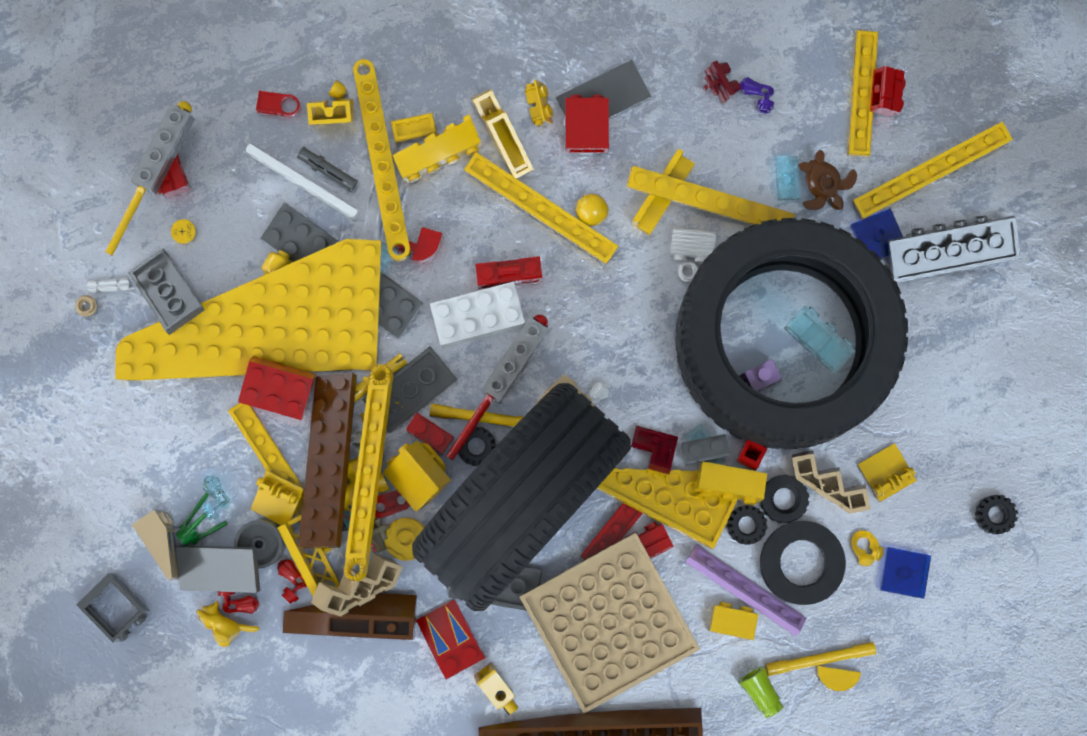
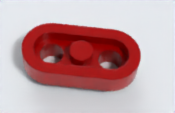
(391, 504)

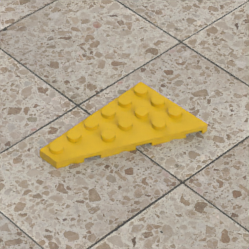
(671, 501)

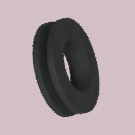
(833, 563)

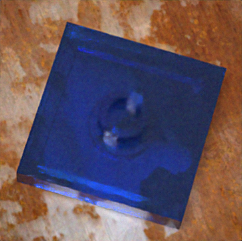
(877, 230)
(905, 573)

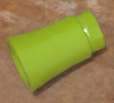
(761, 691)

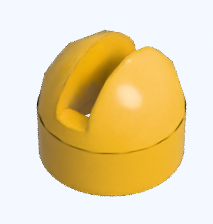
(338, 90)

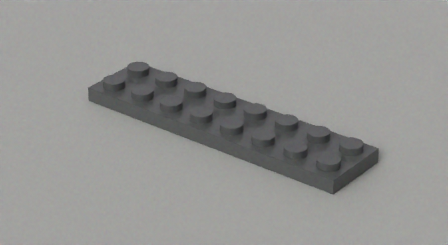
(301, 237)

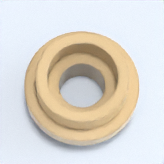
(79, 306)

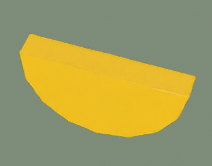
(837, 678)

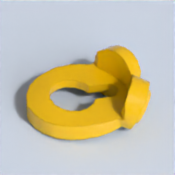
(864, 558)

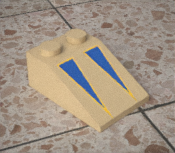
(160, 539)

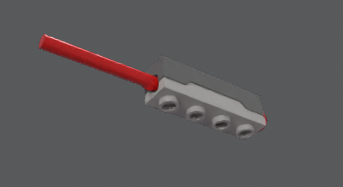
(505, 374)

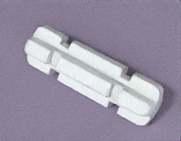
(108, 285)

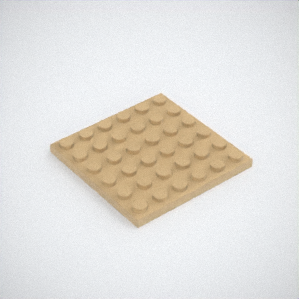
(609, 622)

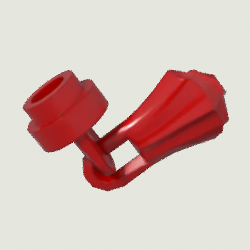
(289, 571)
(246, 604)

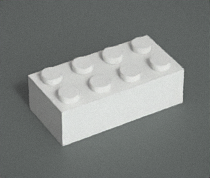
(477, 315)

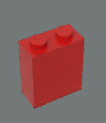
(586, 124)

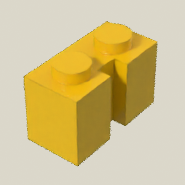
(339, 112)
(733, 622)

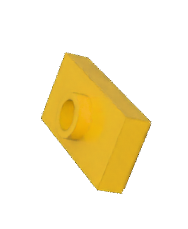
(413, 127)

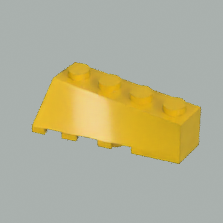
(438, 150)

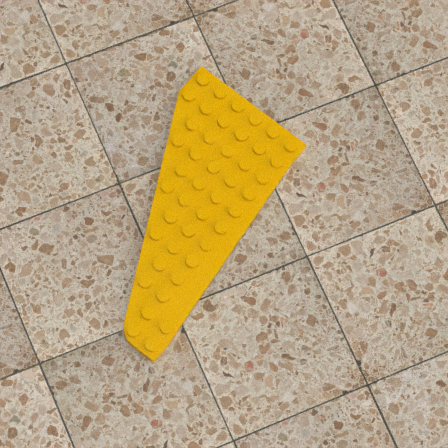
(302, 315)

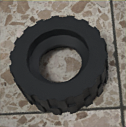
(801, 499)

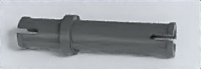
(319, 164)

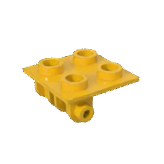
(887, 472)
(276, 498)

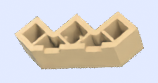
(829, 484)
(381, 576)

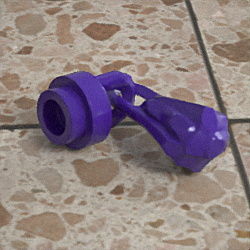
(752, 87)

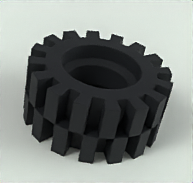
(490, 444)
(1009, 514)
(760, 525)

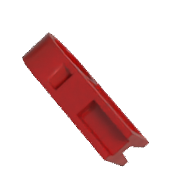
(272, 103)

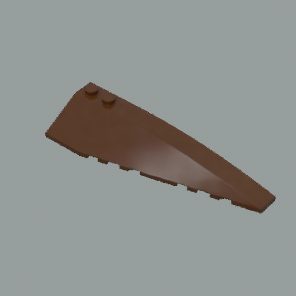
(606, 723)

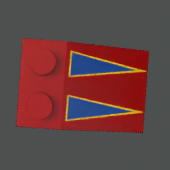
(450, 639)

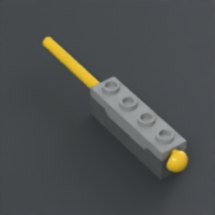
(156, 162)

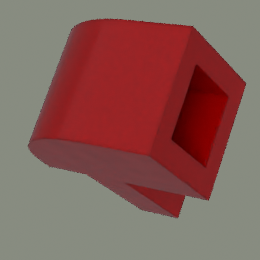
(426, 246)
(751, 454)

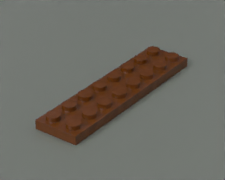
(327, 461)

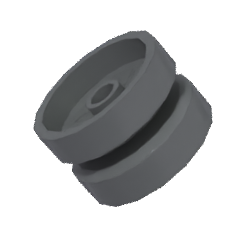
(267, 532)

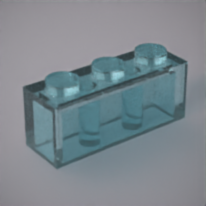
(820, 339)

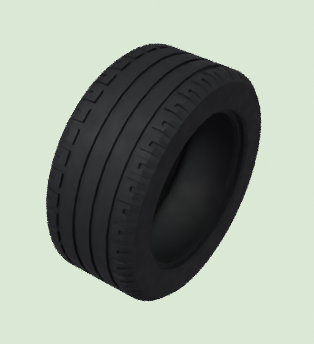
(856, 279)
(520, 496)

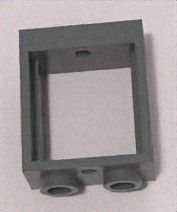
(97, 592)

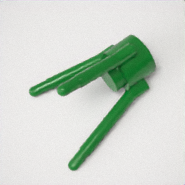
(188, 531)

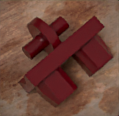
(718, 82)

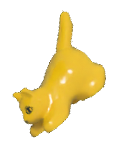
(223, 628)

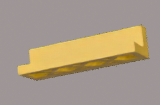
(655, 207)
(301, 558)

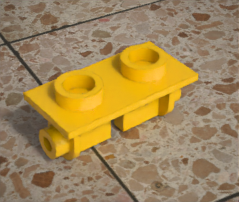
(537, 93)

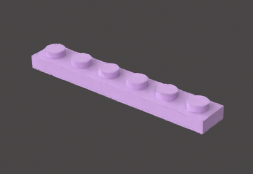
(746, 590)

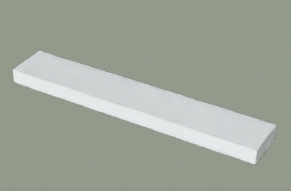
(302, 182)

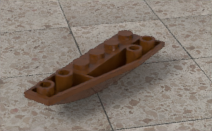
(382, 618)

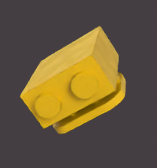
(417, 474)

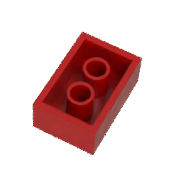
(276, 388)

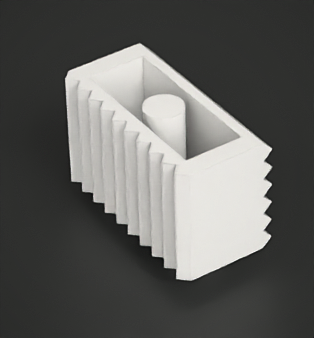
(691, 244)

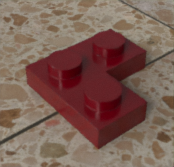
(660, 444)

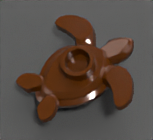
(825, 183)

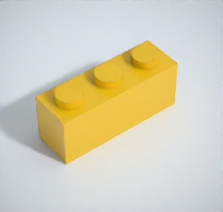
(731, 483)

